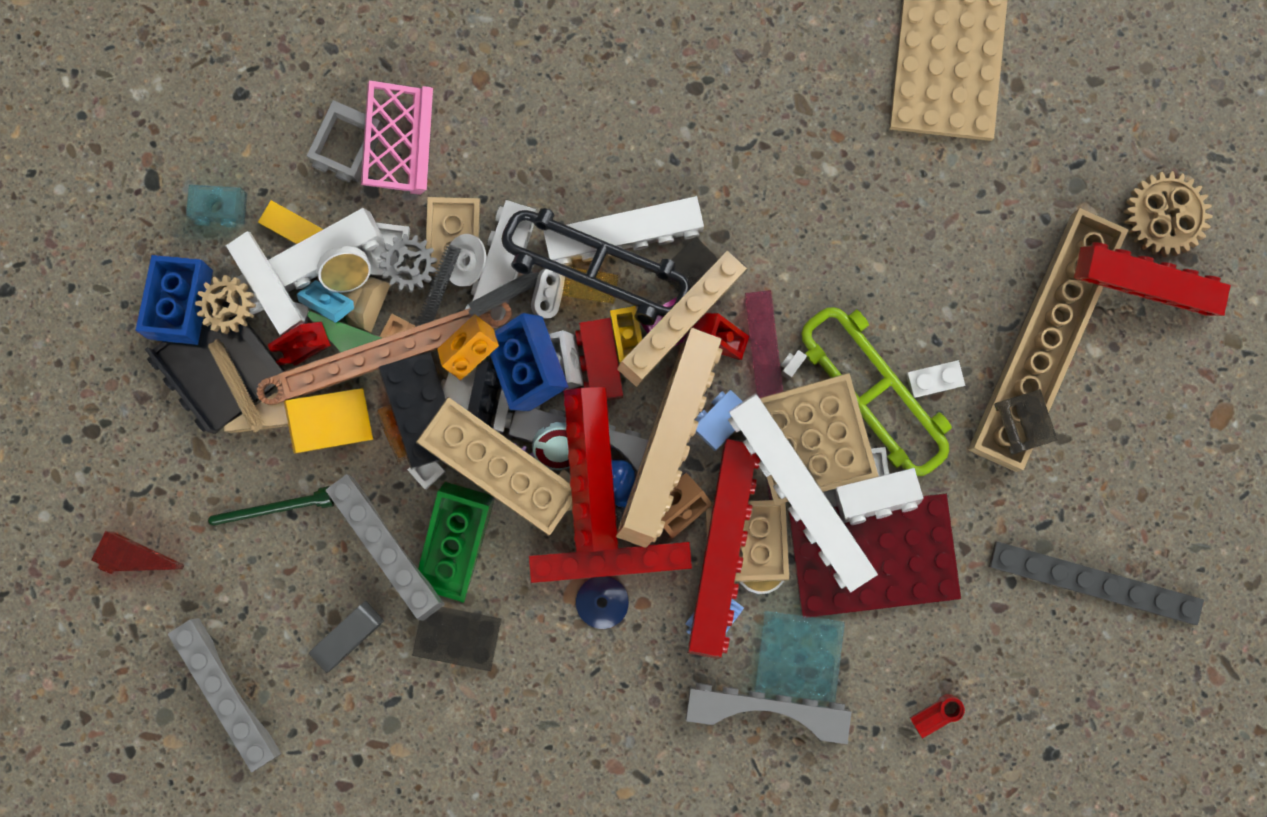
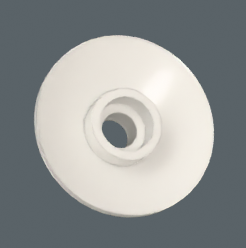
(470, 261)

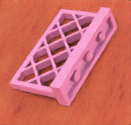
(418, 143)

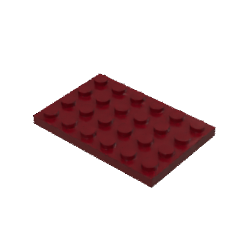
(908, 551)

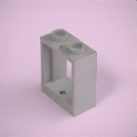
(350, 116)

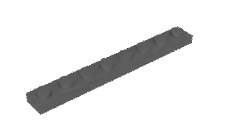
(1096, 583)

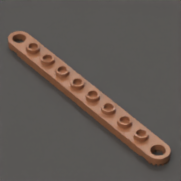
(370, 356)

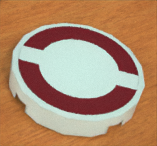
(551, 446)

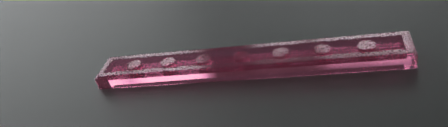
(763, 346)

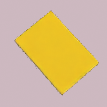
(328, 420)

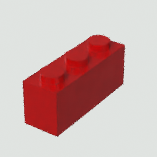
(600, 356)

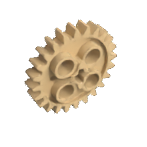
(1191, 211)

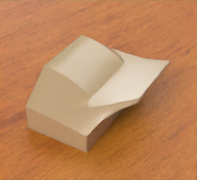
(367, 303)

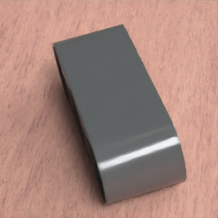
(346, 637)

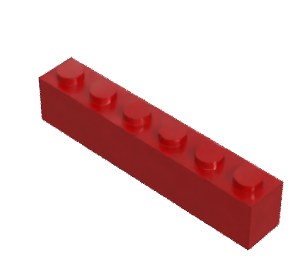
(1152, 280)
(590, 469)
(610, 562)

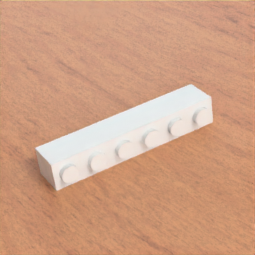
(630, 229)
(299, 263)

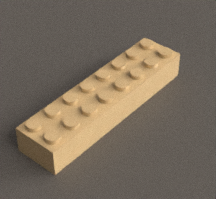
(668, 439)

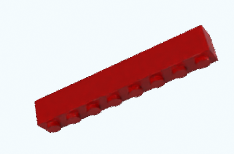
(722, 551)

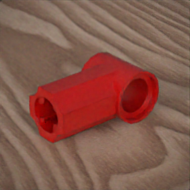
(934, 717)

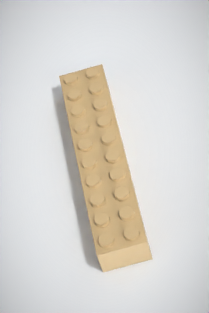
(1047, 336)

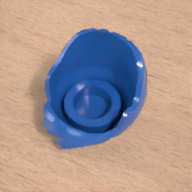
(623, 481)

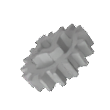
(413, 273)

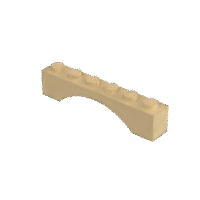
(681, 318)

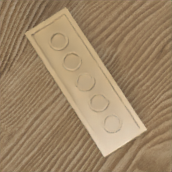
(497, 466)

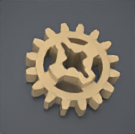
(229, 294)

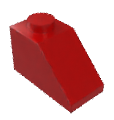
(732, 338)

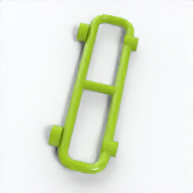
(936, 426)

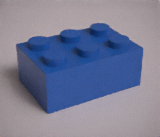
(170, 298)
(527, 363)

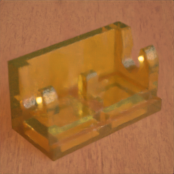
(581, 291)

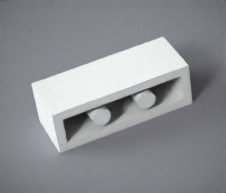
(878, 496)

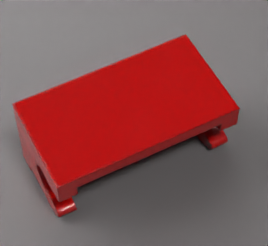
(300, 343)

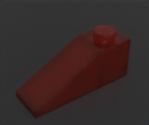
(123, 554)

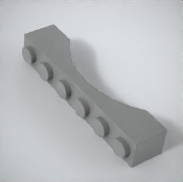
(527, 423)
(384, 548)
(711, 706)
(240, 723)

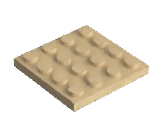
(825, 431)

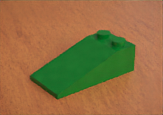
(455, 539)

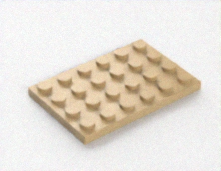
(949, 67)

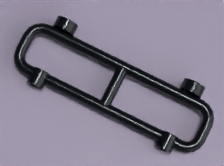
(525, 260)

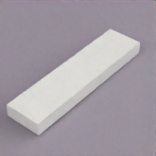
(265, 283)

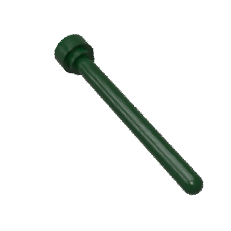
(319, 498)

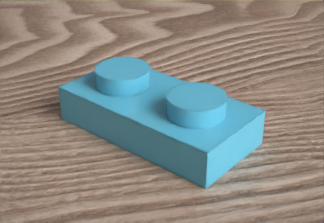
(325, 302)

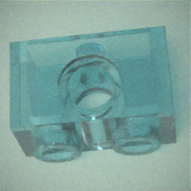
(202, 199)

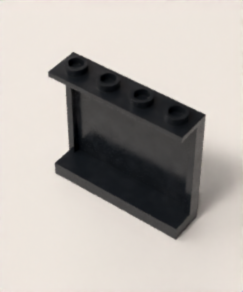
(198, 379)

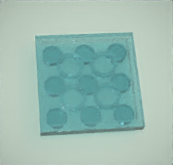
(799, 656)

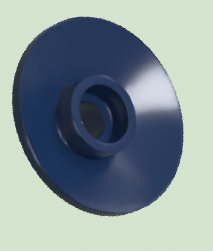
(616, 599)

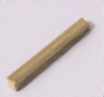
(236, 385)

